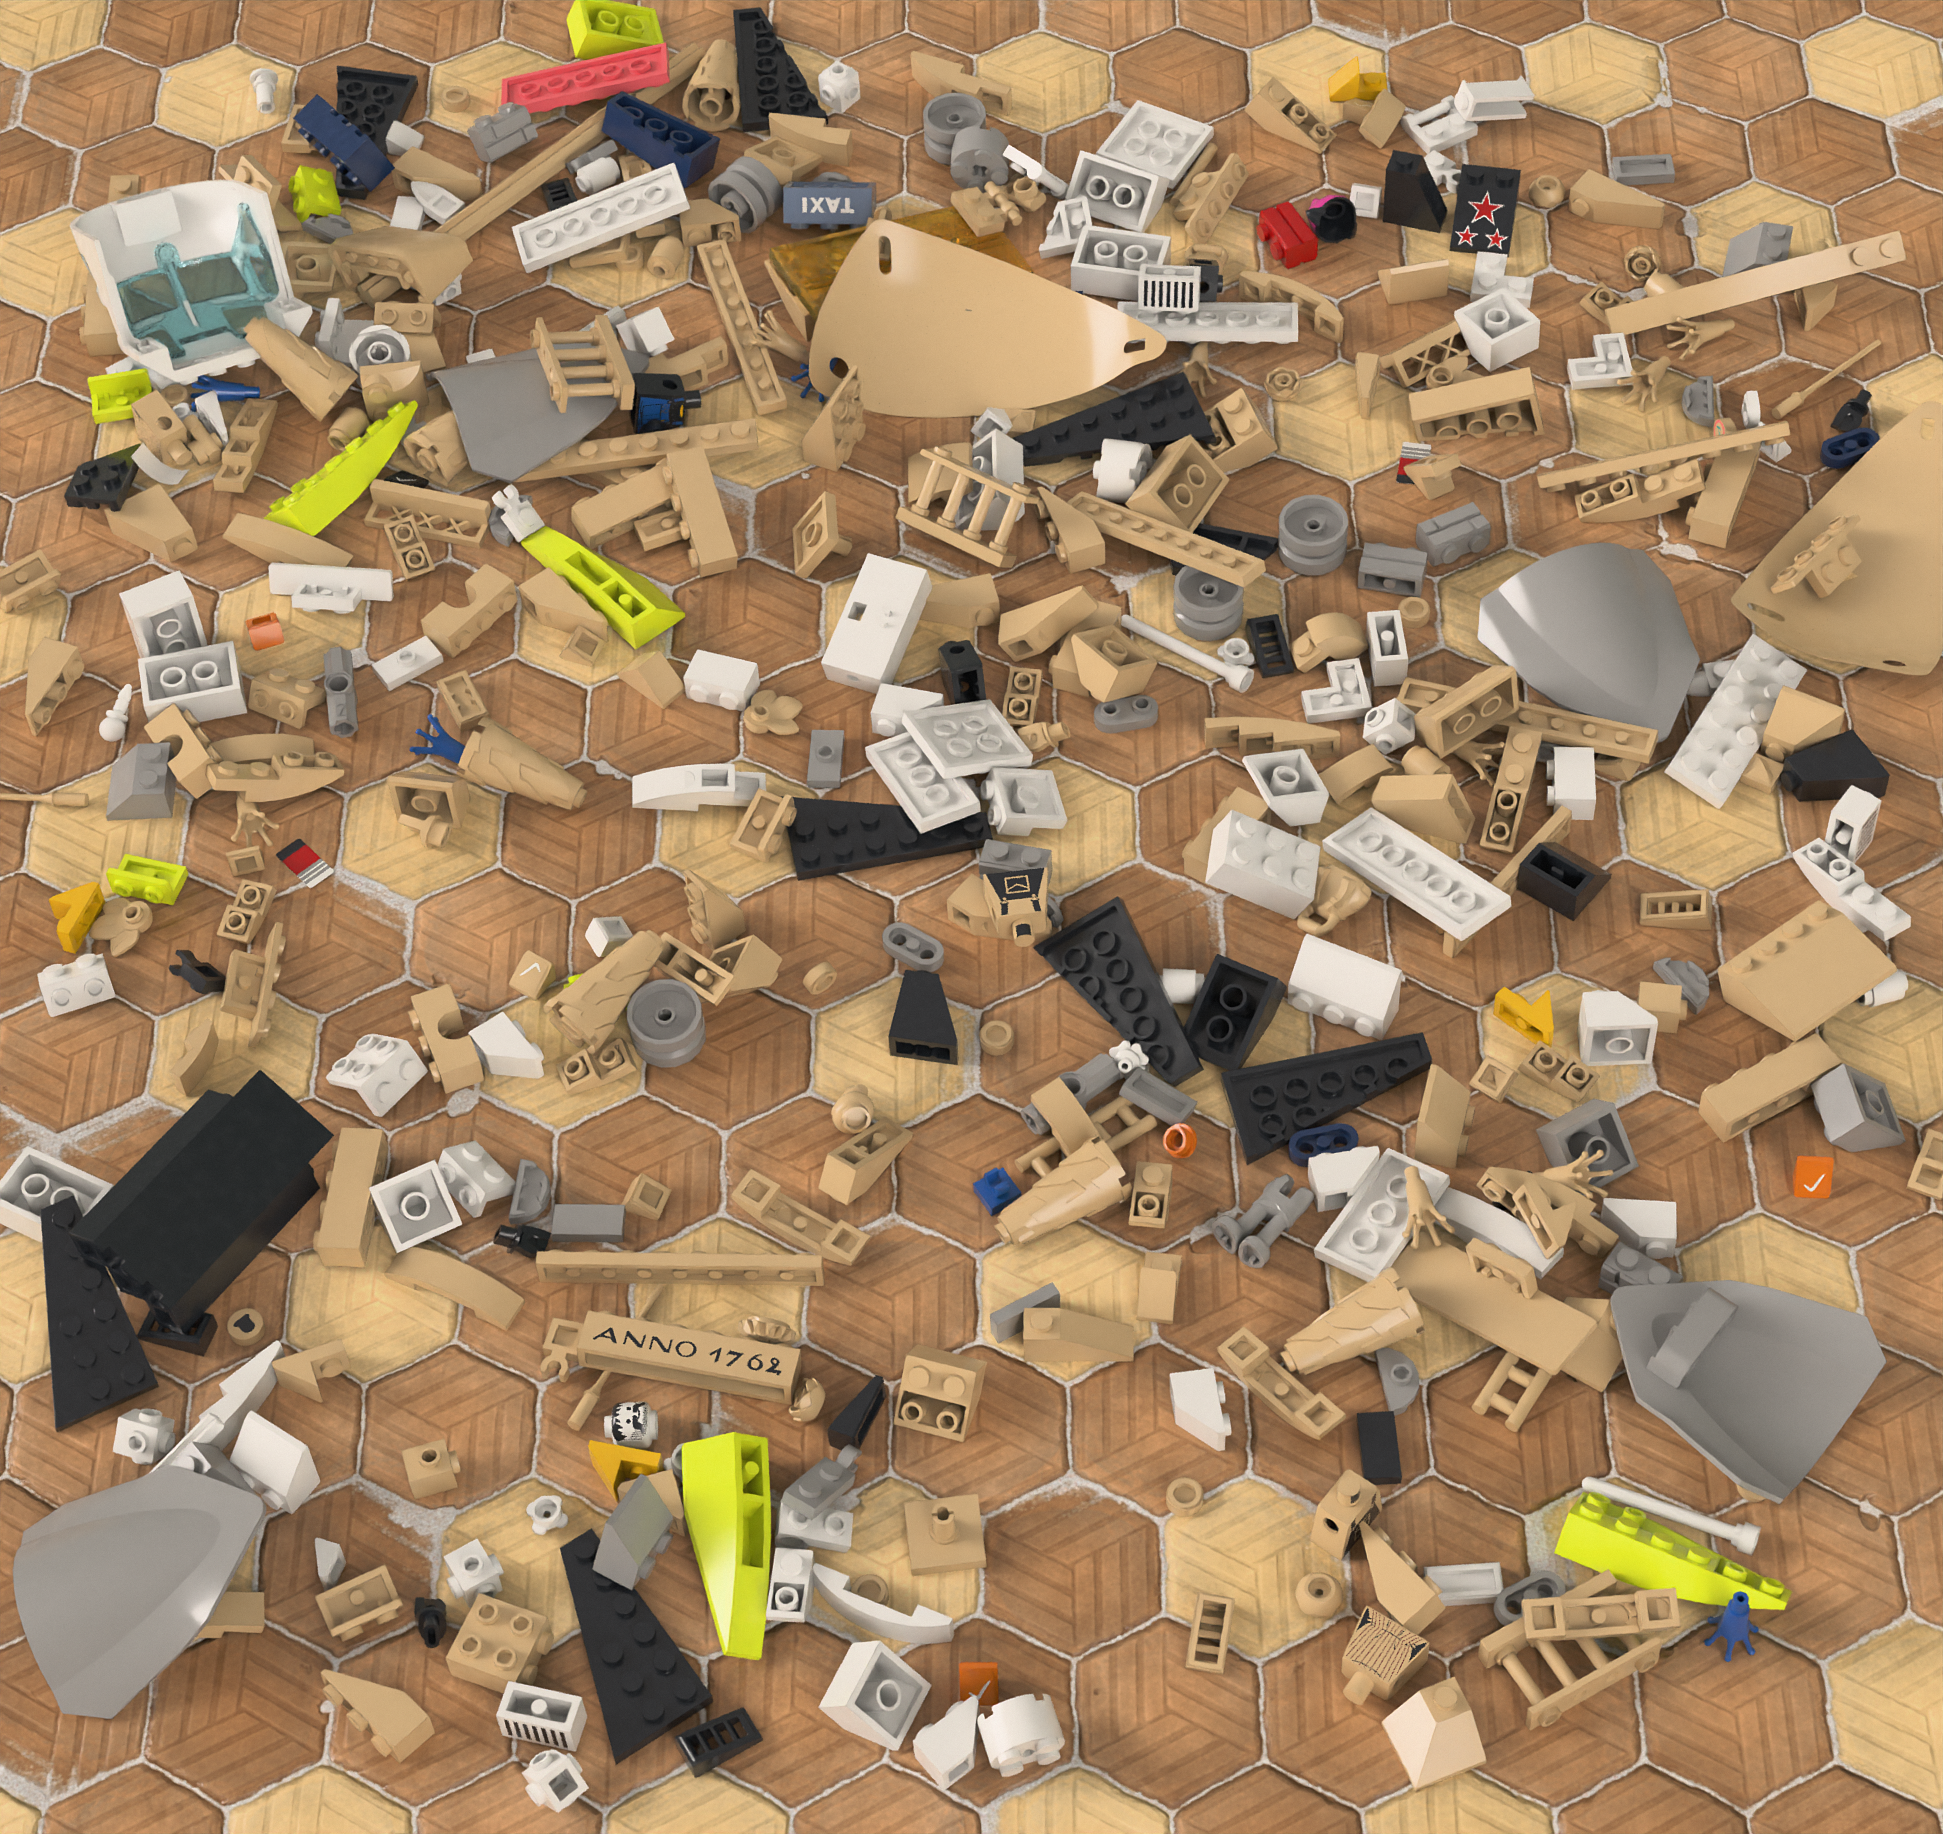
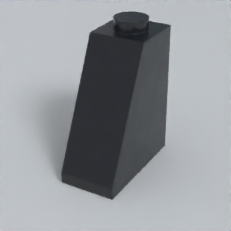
(1412, 194)
(1832, 767)
(923, 1021)

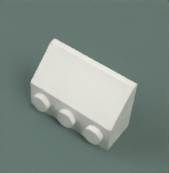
(1117, 191)
(1002, 459)
(1345, 987)

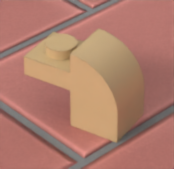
(1327, 636)

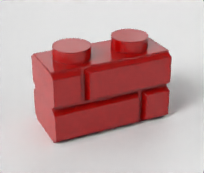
(1287, 235)

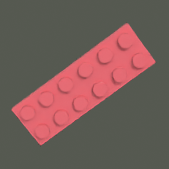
(589, 79)

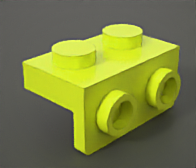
(313, 193)
(116, 392)
(147, 879)

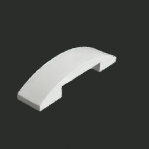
(923, 1627)

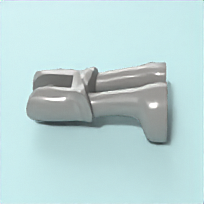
(1271, 1207)

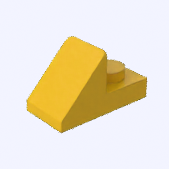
(1351, 84)
(76, 913)
(1529, 1020)
(620, 1462)

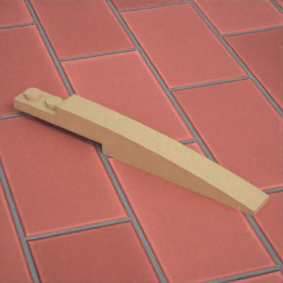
(1756, 284)

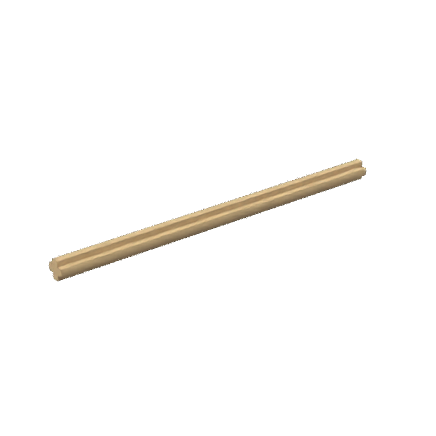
(536, 172)

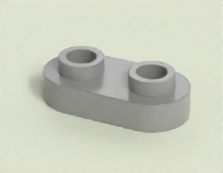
(1126, 715)
(915, 947)
(1526, 1589)

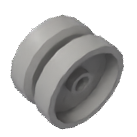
(945, 118)
(748, 191)
(1312, 535)
(1206, 605)
(666, 1023)

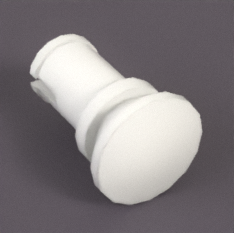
(264, 86)

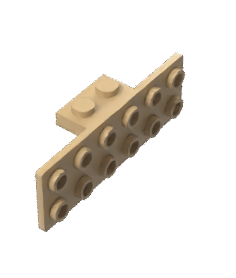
(1493, 1299)

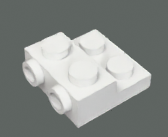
(1022, 800)

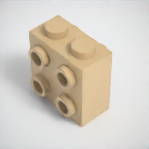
(499, 1644)

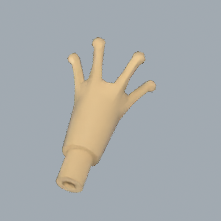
(1699, 333)
(779, 340)
(1197, 366)
(1646, 381)
(1480, 756)
(250, 821)
(1577, 1175)
(1421, 1208)

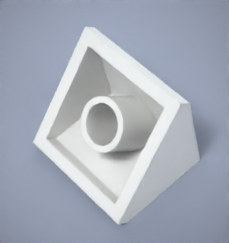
(415, 1206)

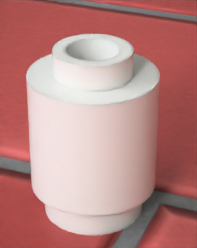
(597, 175)
(1182, 984)
(1887, 991)

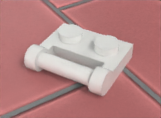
(1441, 133)
(1035, 171)

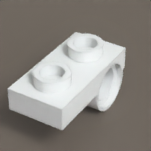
(828, 1530)

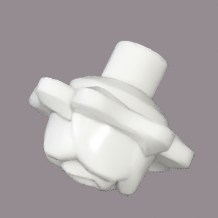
(1128, 1058)

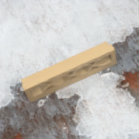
(1423, 345)
(433, 509)

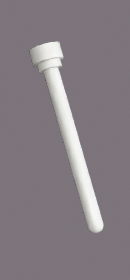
(1238, 676)
(1741, 1536)

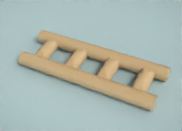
(1119, 1107)
(1516, 1411)

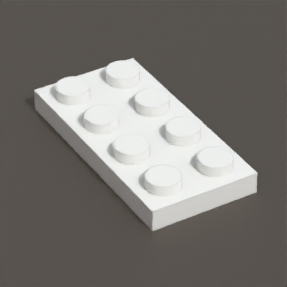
(918, 784)
(1371, 1225)

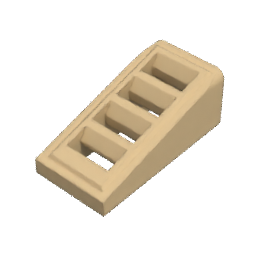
(1367, 377)
(1681, 920)
(1213, 1603)

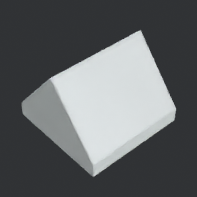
(992, 419)

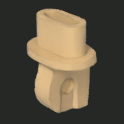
(1043, 734)
(432, 830)

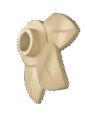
(1450, 372)
(772, 713)
(122, 924)

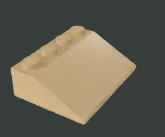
(1804, 971)

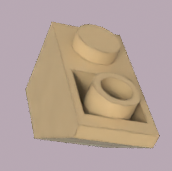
(708, 223)
(1151, 1195)

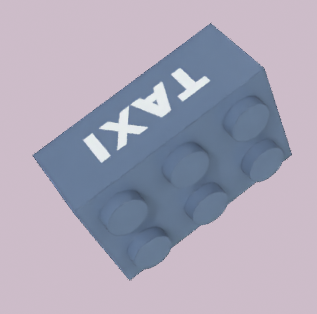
(828, 204)

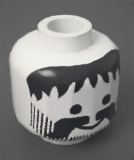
(632, 1425)

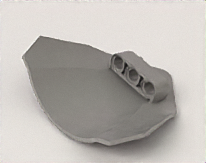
(509, 413)
(1595, 634)
(1746, 1373)
(128, 1582)

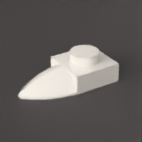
(436, 201)
(1708, 679)

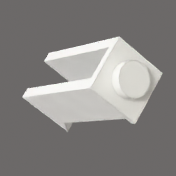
(1492, 100)

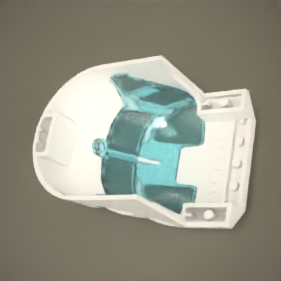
(189, 274)

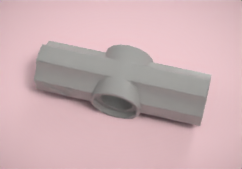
(340, 692)
(1085, 1085)

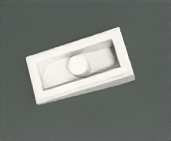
(211, 415)

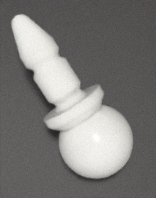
(113, 726)

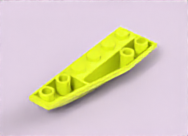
(344, 477)
(624, 597)
(731, 1533)
(1658, 1557)

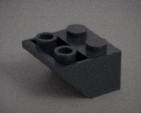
(1560, 878)

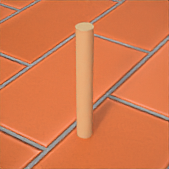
(1197, 168)

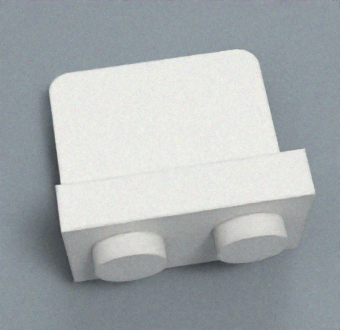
(337, 333)
(379, 1070)

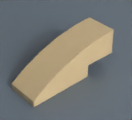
(813, 135)

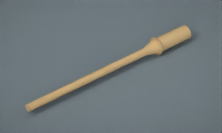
(1798, 398)
(54, 798)
(592, 1395)

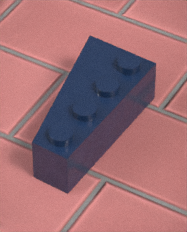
(660, 137)
(344, 143)

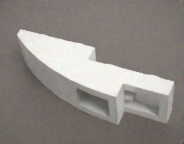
(694, 785)
(1845, 890)

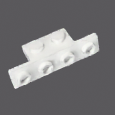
(330, 586)

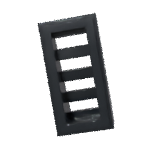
(558, 194)
(1265, 625)
(194, 1344)
(857, 1418)
(712, 1758)

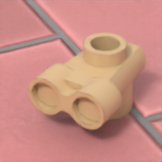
(1024, 193)
(203, 445)

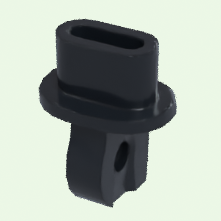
(1851, 413)
(522, 1239)
(430, 1620)

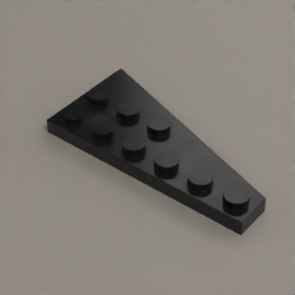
(768, 74)
(371, 103)
(1148, 415)
(855, 836)
(1116, 976)
(1309, 1091)
(90, 1335)
(634, 1663)

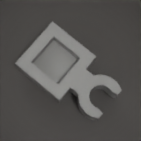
(602, 150)

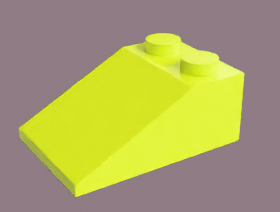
(611, 28)

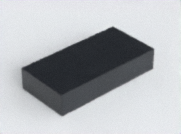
(1379, 1447)

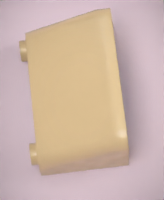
(415, 256)

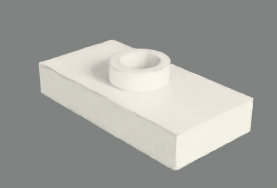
(407, 663)

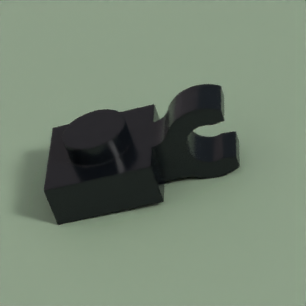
(201, 976)

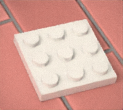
(1157, 141)
(966, 738)

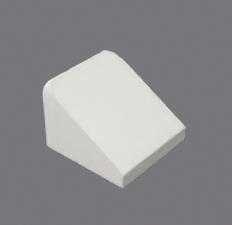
(402, 138)
(1776, 451)
(606, 934)
(329, 1562)

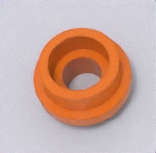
(1173, 1137)

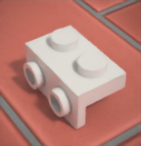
(75, 984)
(473, 1176)

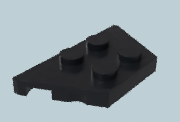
(103, 481)
(1249, 543)

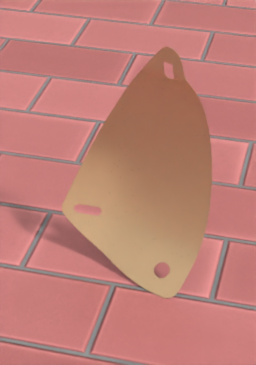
(934, 359)
(1898, 592)

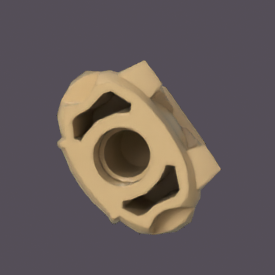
(1335, 898)

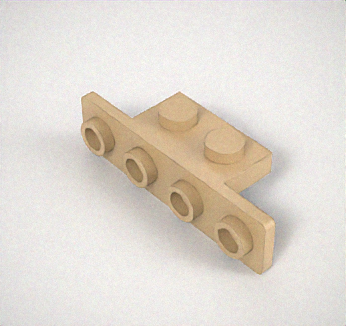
(254, 174)
(1210, 198)
(1825, 562)
(250, 982)

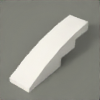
(1491, 1225)
(244, 1392)

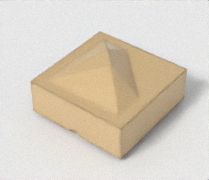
(1022, 421)
(1762, 773)
(1493, 1079)

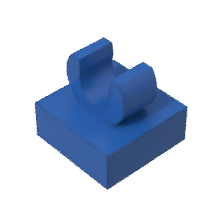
(996, 1190)

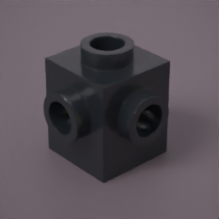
(1210, 275)

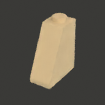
(153, 524)
(1425, 805)

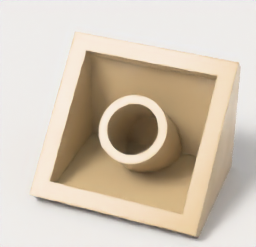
(1415, 281)

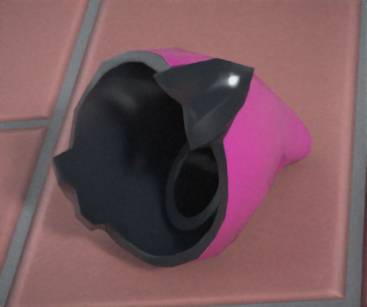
(1332, 218)

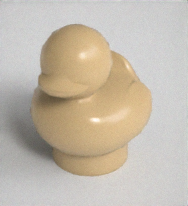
(853, 1110)

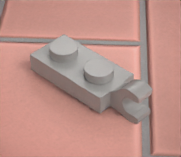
(823, 1483)

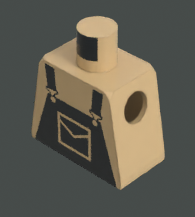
(1018, 903)
(1345, 1506)

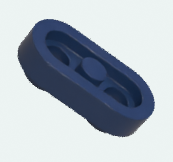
(1847, 447)
(1320, 1141)

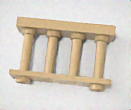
(606, 352)
(944, 526)
(1505, 1644)

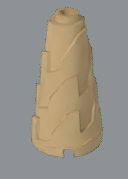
(713, 90)
(303, 368)
(438, 449)
(511, 765)
(601, 994)
(1077, 1188)
(1358, 1324)

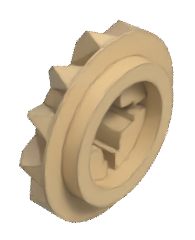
(766, 1330)

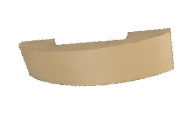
(1311, 304)
(261, 747)
(798, 1223)
(457, 1282)
(1278, 1388)
(1601, 1616)

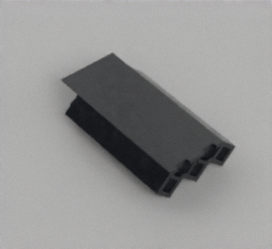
(205, 1200)

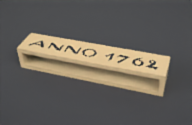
(689, 1357)

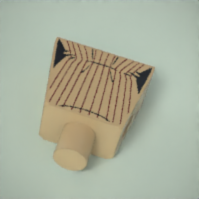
(168, 437)
(1380, 1657)

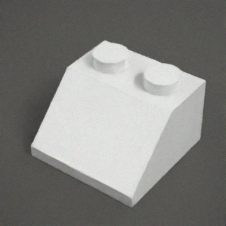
(1498, 329)
(1289, 785)
(1614, 1030)
(274, 1463)
(875, 1694)

